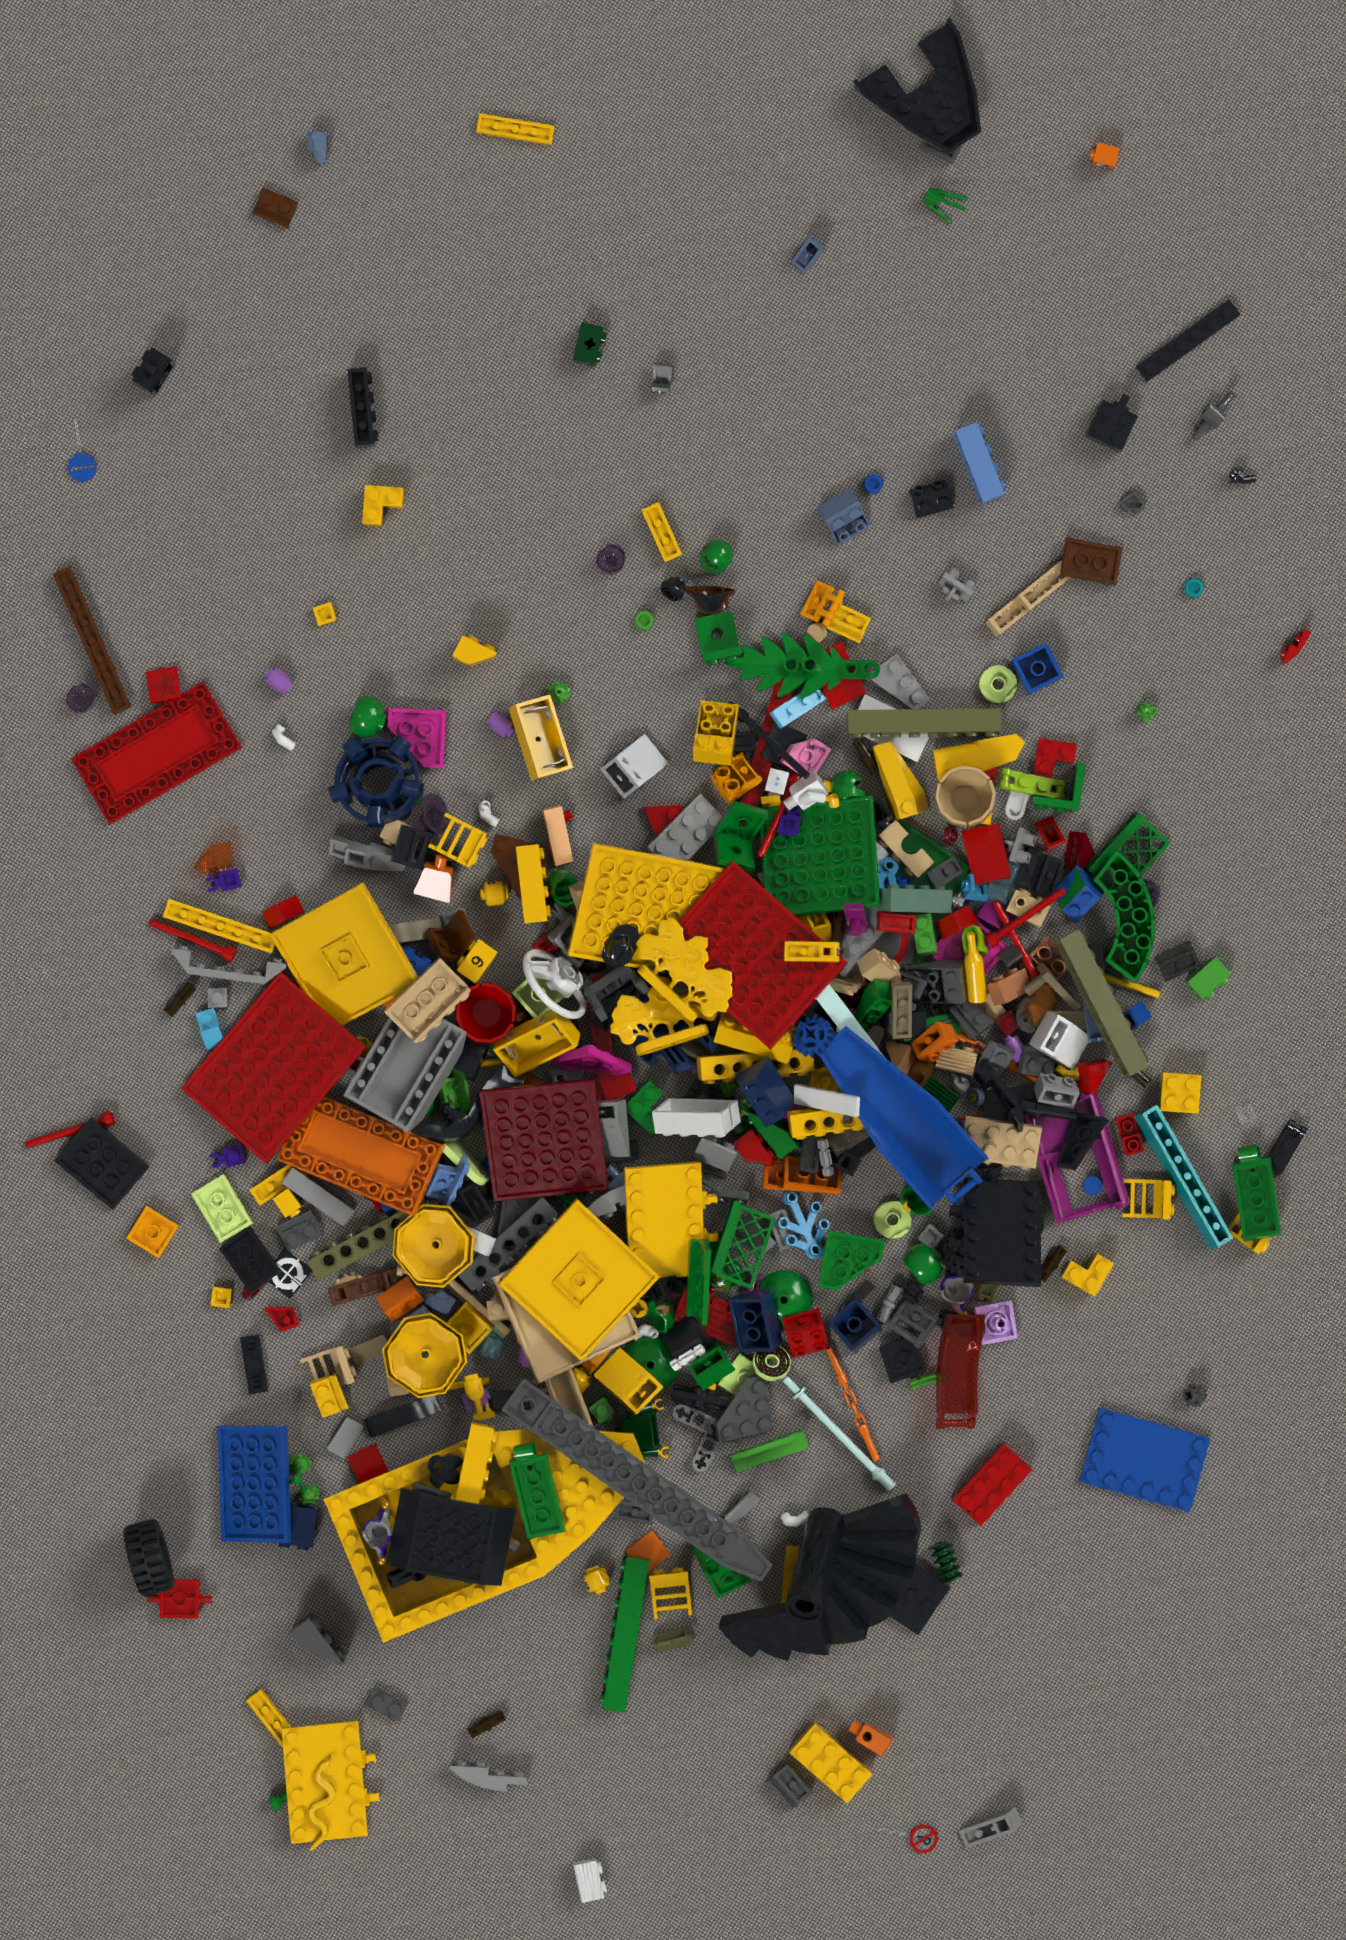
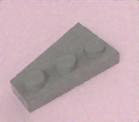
(900, 683)

